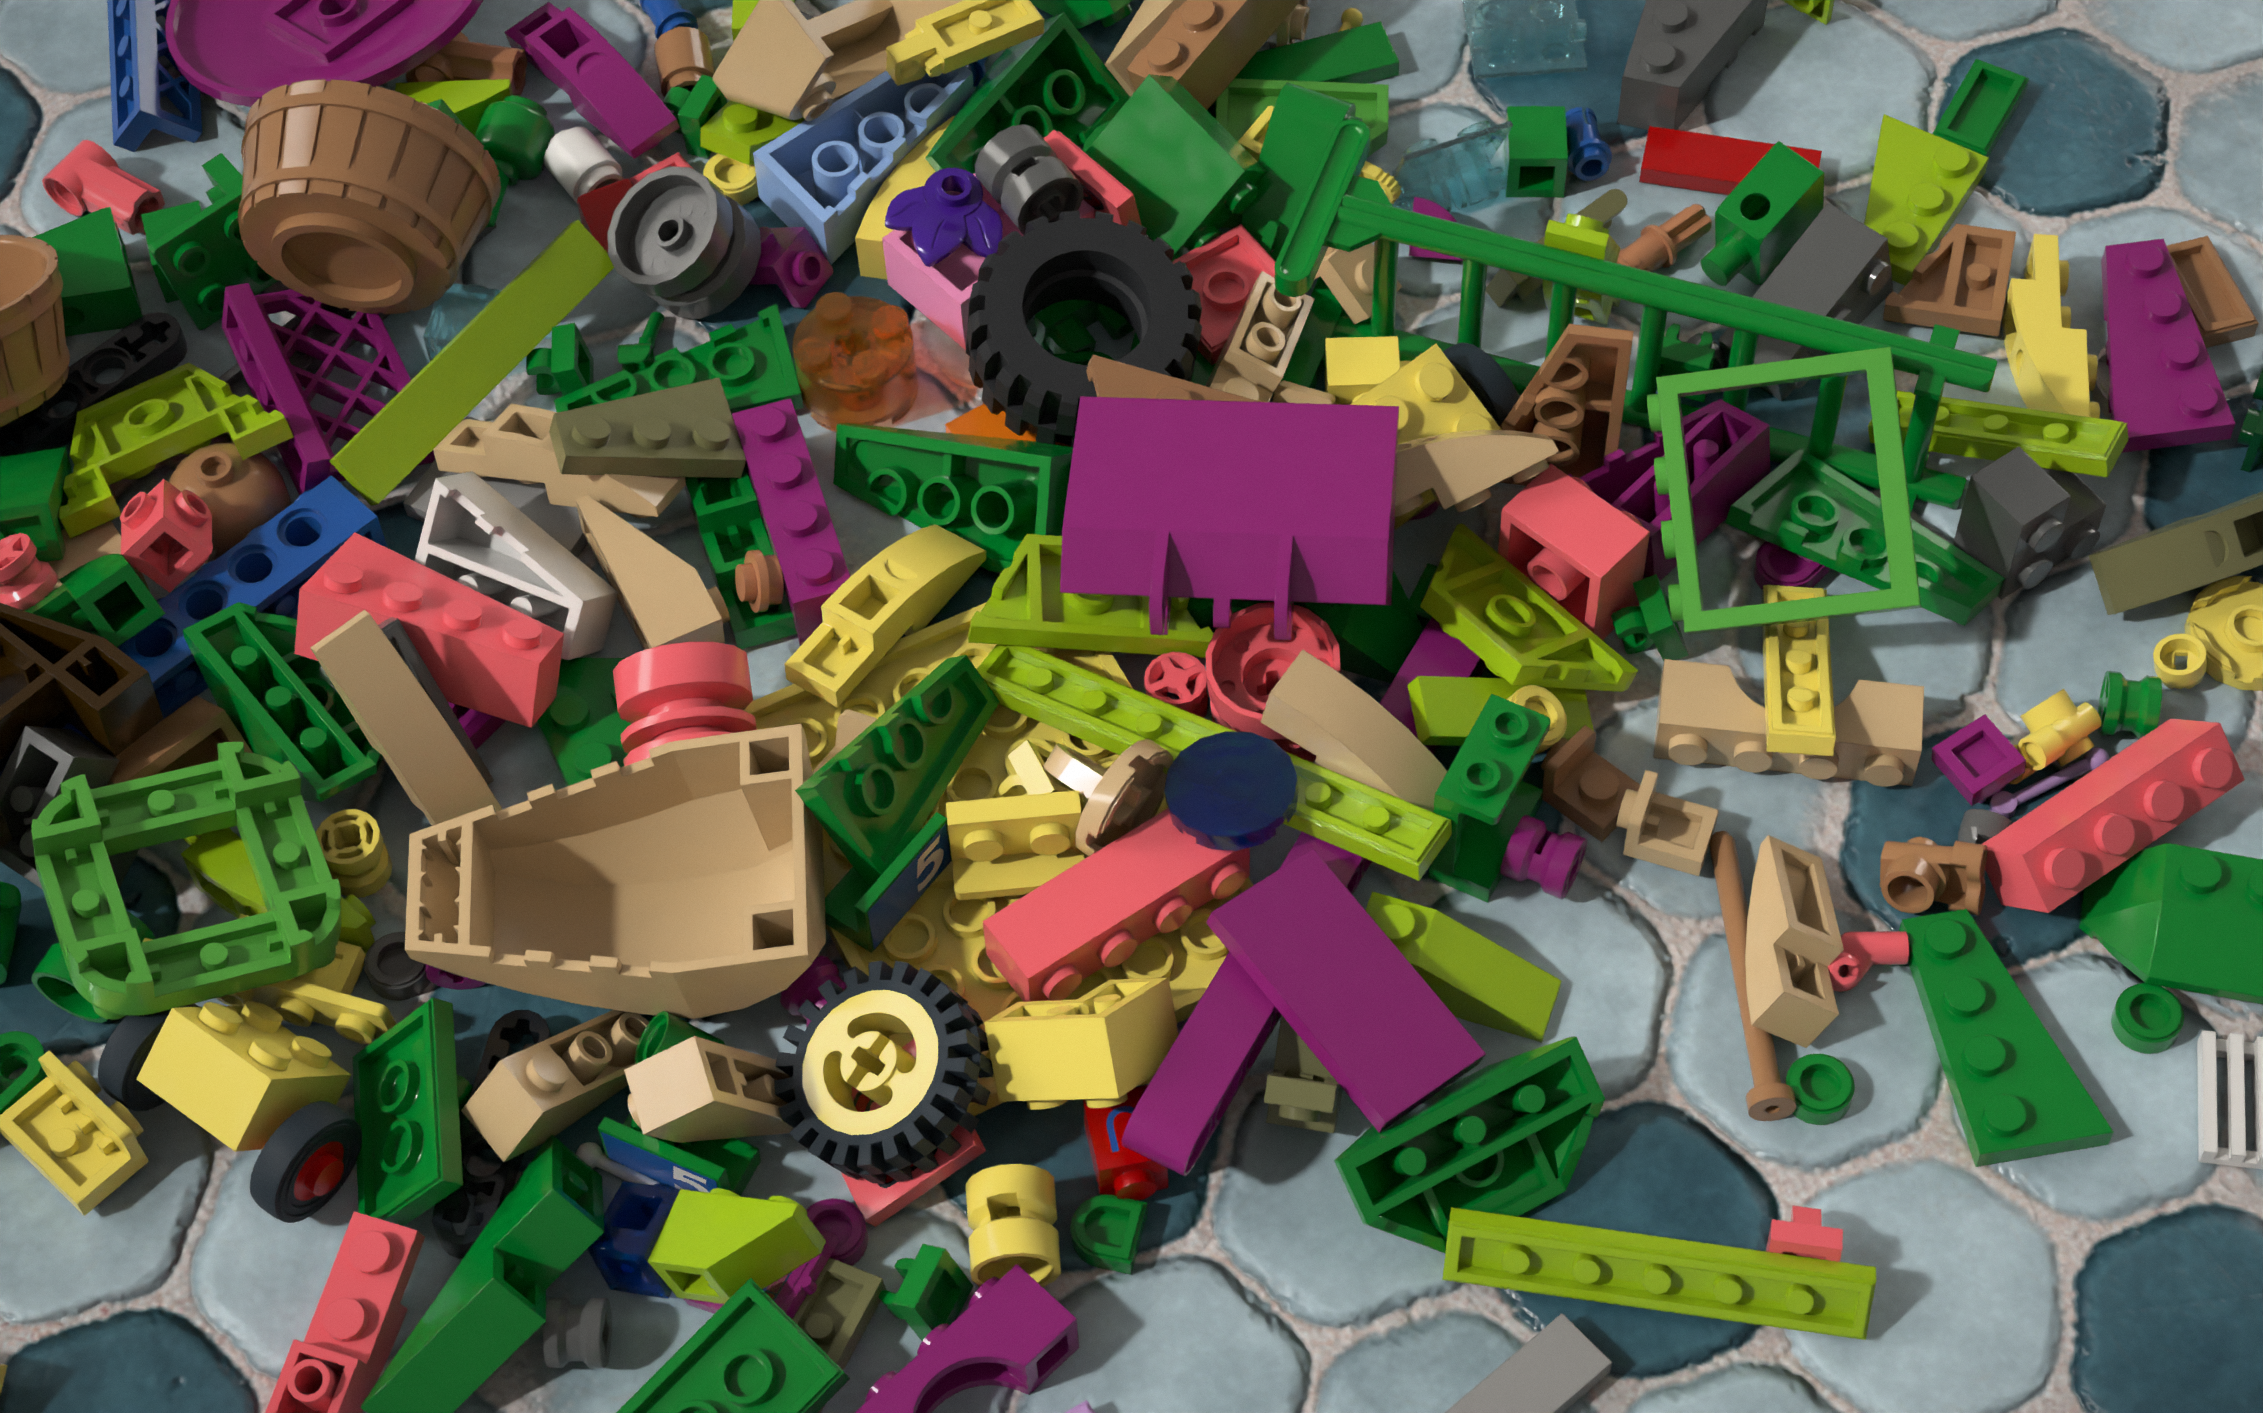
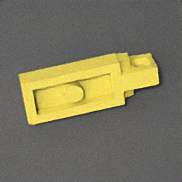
(961, 36)

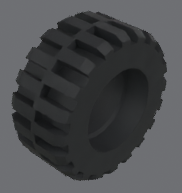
(1074, 262)

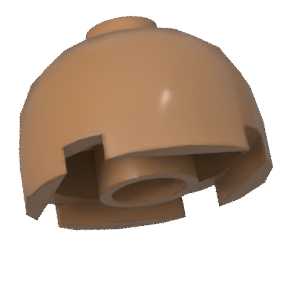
(235, 490)

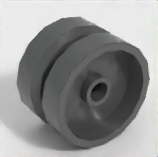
(684, 242)

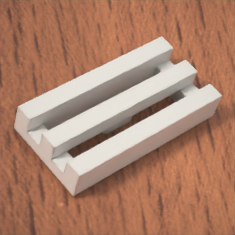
(2236, 1052)

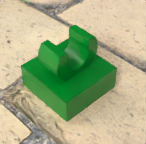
(694, 110)
(1685, 357)
(564, 366)
(1650, 622)
(931, 1290)

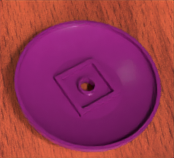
(257, 45)

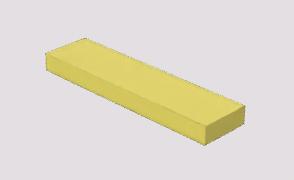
(1798, 680)

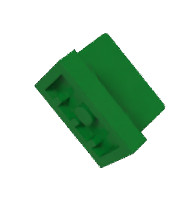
(208, 250)

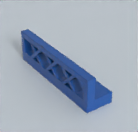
(141, 80)

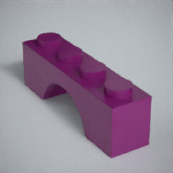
(792, 510)
(1005, 1338)

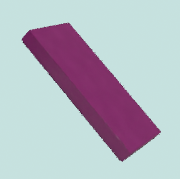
(1345, 989)

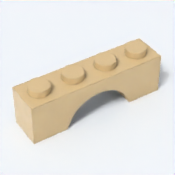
(1714, 722)

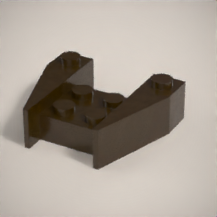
(71, 674)

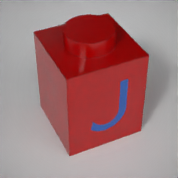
(1117, 1168)

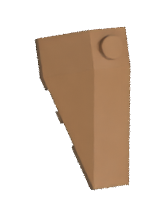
(1577, 398)

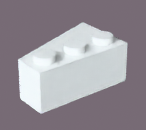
(506, 556)

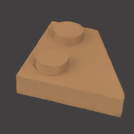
(1958, 283)

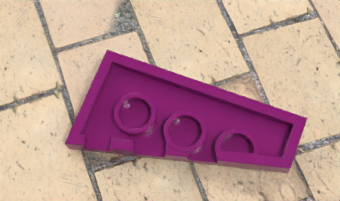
(2156, 353)

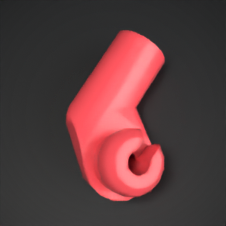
(1862, 952)

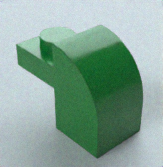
(102, 600)

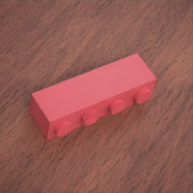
(2111, 814)
(1108, 908)

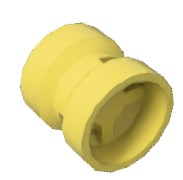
(355, 852)

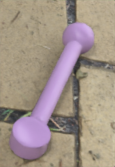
(2006, 803)

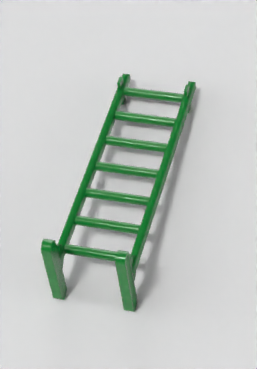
(1354, 211)

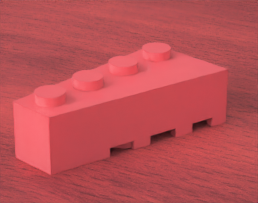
(471, 644)

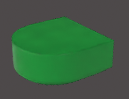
(1109, 1232)

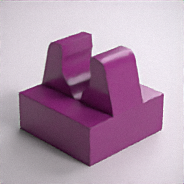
(1978, 760)

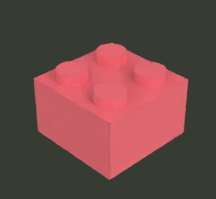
(1575, 547)

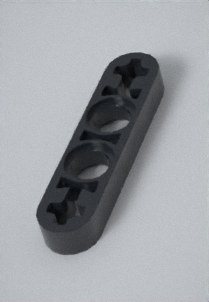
(85, 391)
(493, 1188)

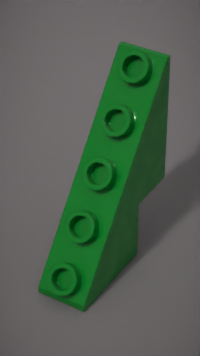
(497, 1288)

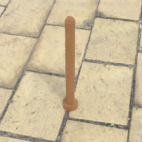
(1769, 1098)

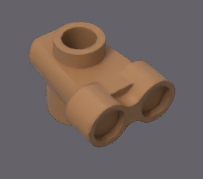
(1925, 872)

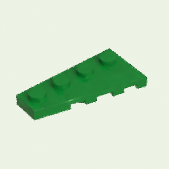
(750, 361)
(1841, 526)

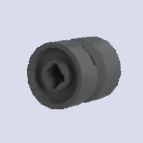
(1027, 176)

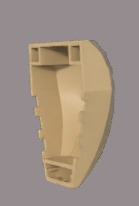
(635, 889)

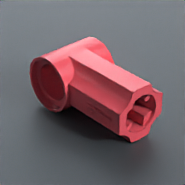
(92, 181)

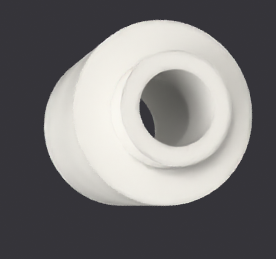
(580, 162)

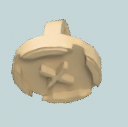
(1116, 796)

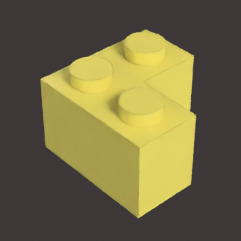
(1083, 1046)

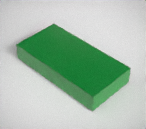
(1982, 107)

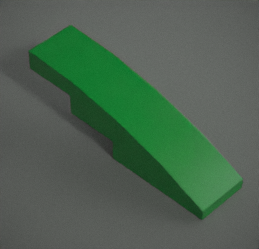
(728, 528)

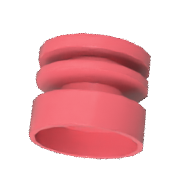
(1249, 662)
(682, 695)

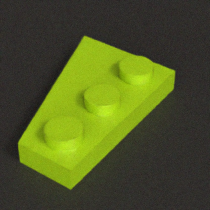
(1918, 191)

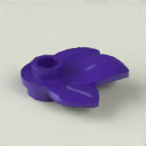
(946, 221)

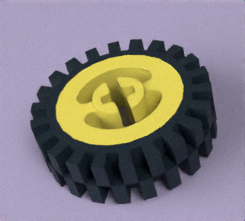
(850, 1048)

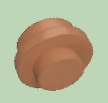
(759, 581)

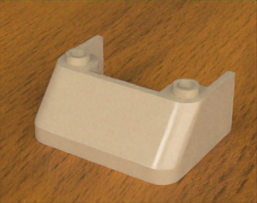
(807, 65)

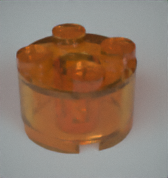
(855, 361)

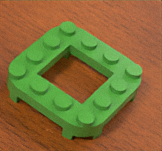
(202, 964)

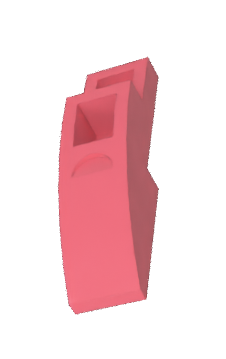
(352, 1321)

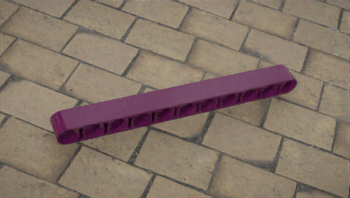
(1234, 1014)

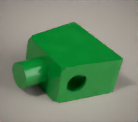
(1764, 217)
(95, 274)

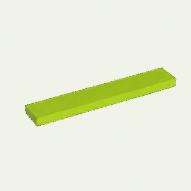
(473, 363)
(1659, 1273)

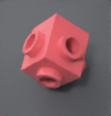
(166, 534)

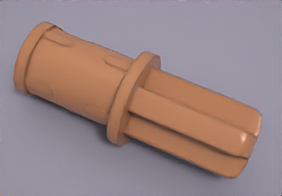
(1661, 243)

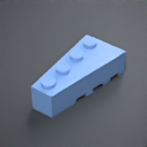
(834, 165)

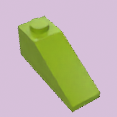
(1467, 970)

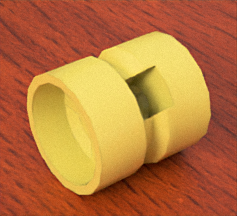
(1012, 1223)

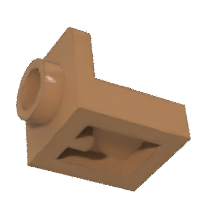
(1584, 784)

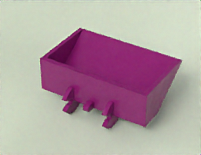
(1231, 504)

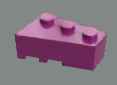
(1725, 460)

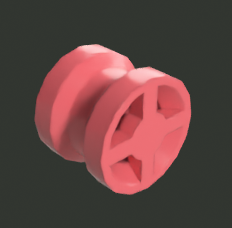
(22, 576)
(1179, 675)

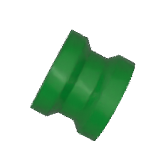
(2129, 704)

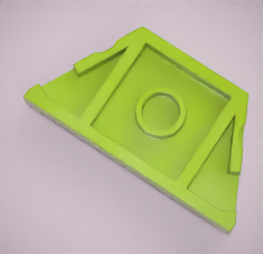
(1034, 613)
(1516, 624)

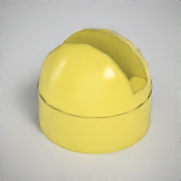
(2180, 645)

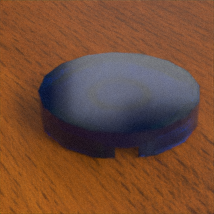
(1231, 790)

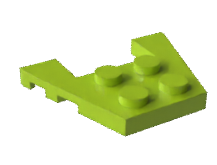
(150, 424)

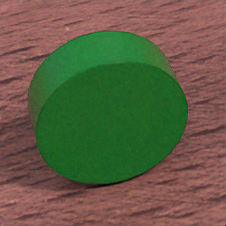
(2147, 1018)
(1821, 1088)

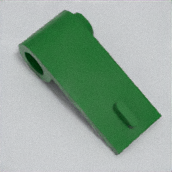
(1291, 154)

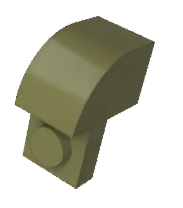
(1300, 1087)

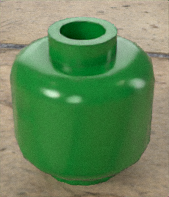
(516, 136)

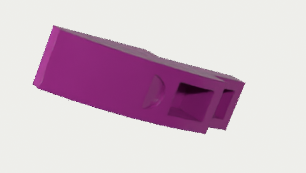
(594, 77)

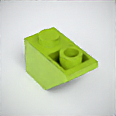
(725, 1239)

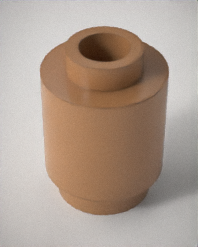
(682, 58)

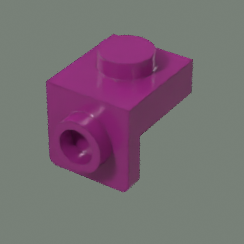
(793, 263)

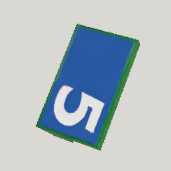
(872, 911)
(699, 1168)

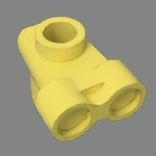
(2056, 733)

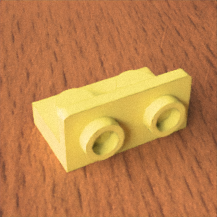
(1012, 842)

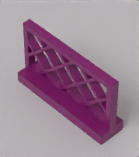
(279, 384)

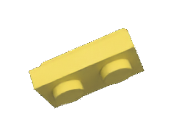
(73, 1135)

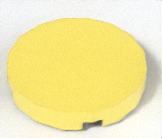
(2230, 625)

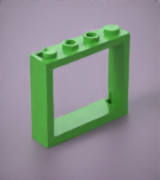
(1673, 480)

